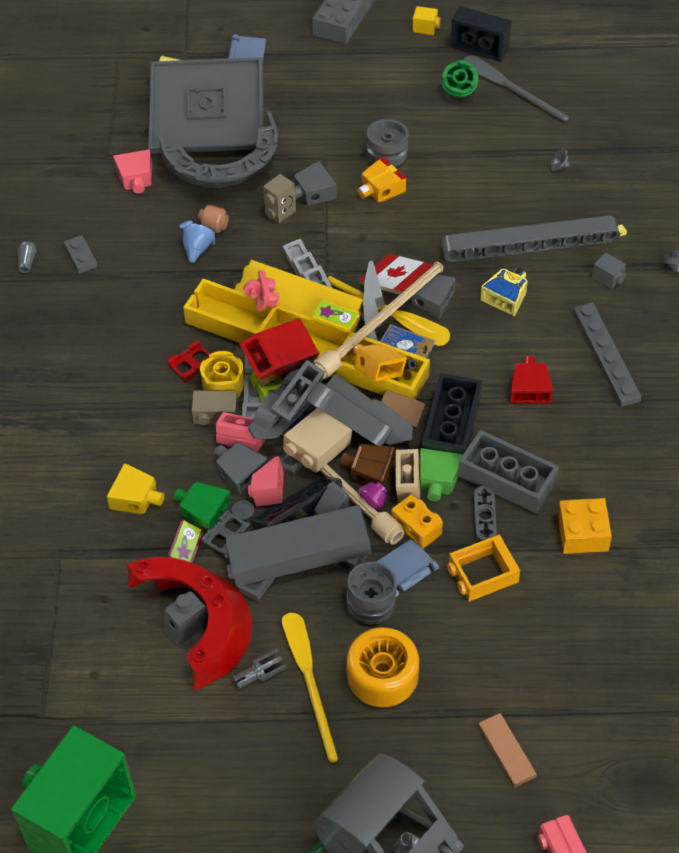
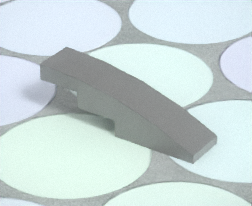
(304, 263)
(372, 297)

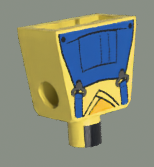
(505, 290)

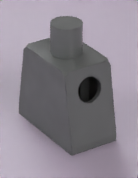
(314, 185)
(435, 295)
(238, 466)
(184, 618)

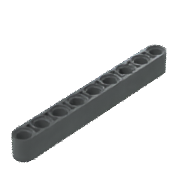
(530, 238)

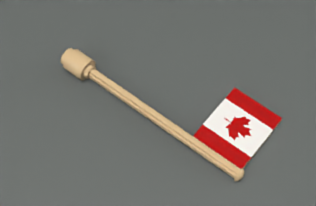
(397, 276)

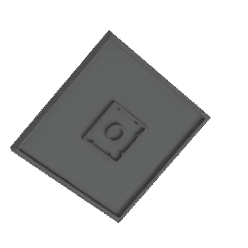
(206, 104)

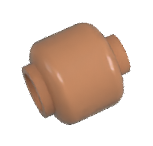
(213, 218)

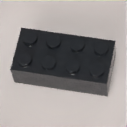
(452, 414)

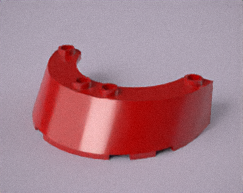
(228, 613)

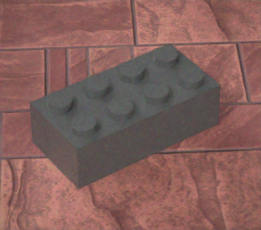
(339, 19)
(508, 471)

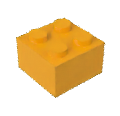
(584, 525)

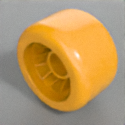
(382, 667)

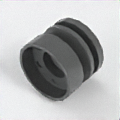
(371, 593)

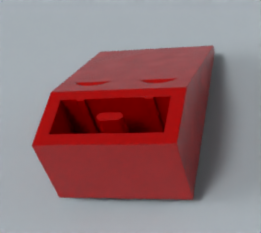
(279, 350)

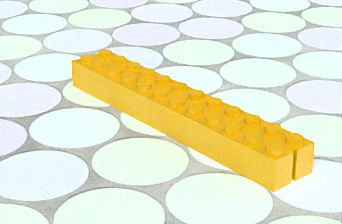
(237, 318)

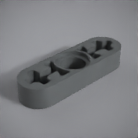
(488, 507)

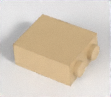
(317, 439)

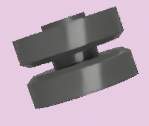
(388, 140)

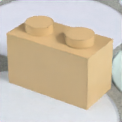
(407, 474)

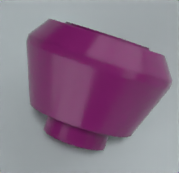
(373, 494)

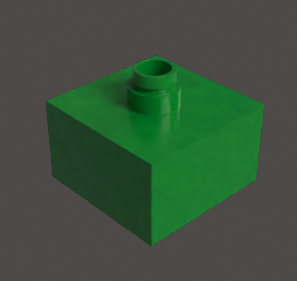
(74, 796)

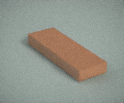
(507, 750)

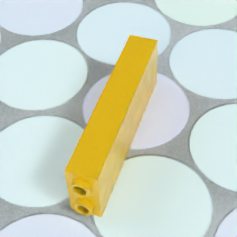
(299, 293)

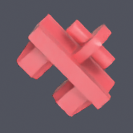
(262, 291)

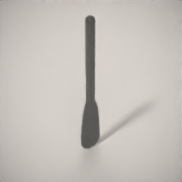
(489, 72)

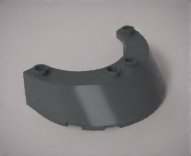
(225, 175)

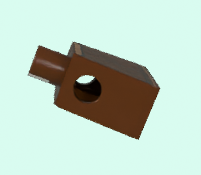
(370, 464)

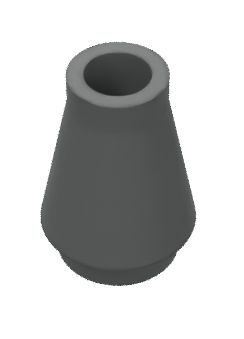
(26, 253)

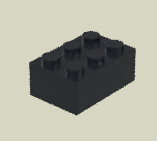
(480, 33)

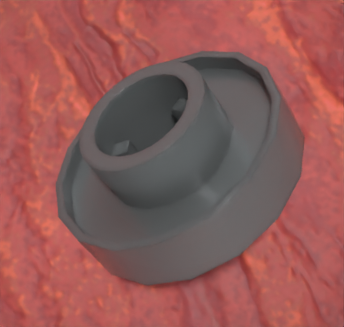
(672, 260)

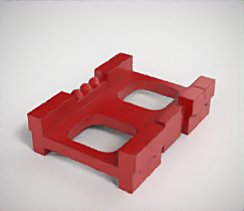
(187, 357)

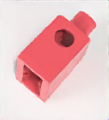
(134, 170)

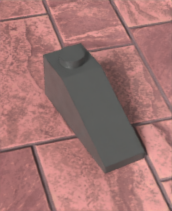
(297, 391)

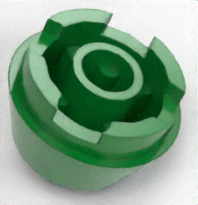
(460, 78)

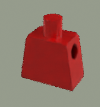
(531, 382)

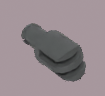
(256, 670)

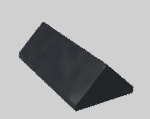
(296, 506)

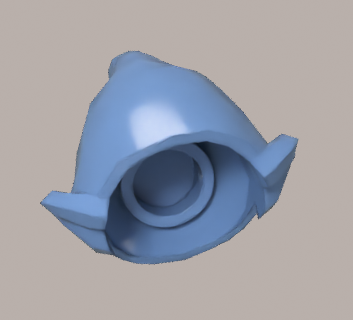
(196, 239)

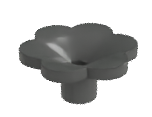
(560, 160)

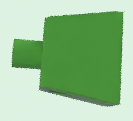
(438, 472)

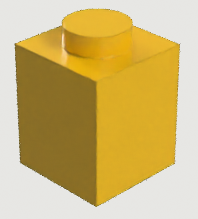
(425, 20)

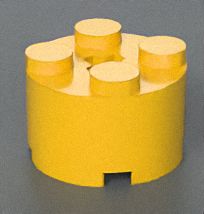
(222, 373)

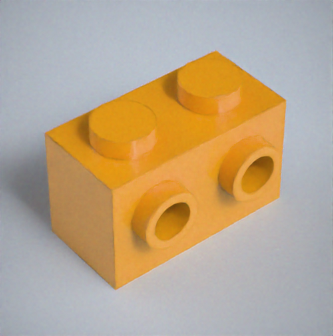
(417, 521)

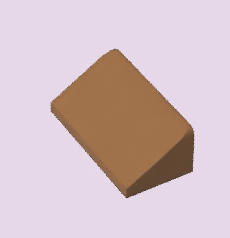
(405, 407)

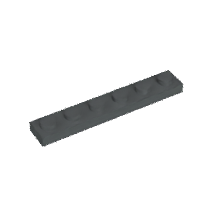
(607, 354)

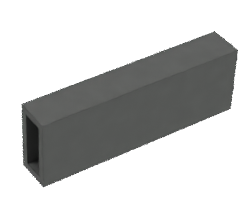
(297, 546)

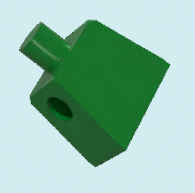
(202, 504)

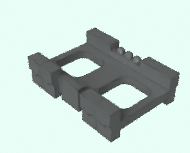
(220, 529)

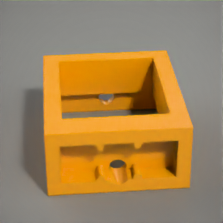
(474, 552)

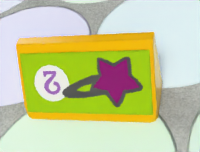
(336, 316)

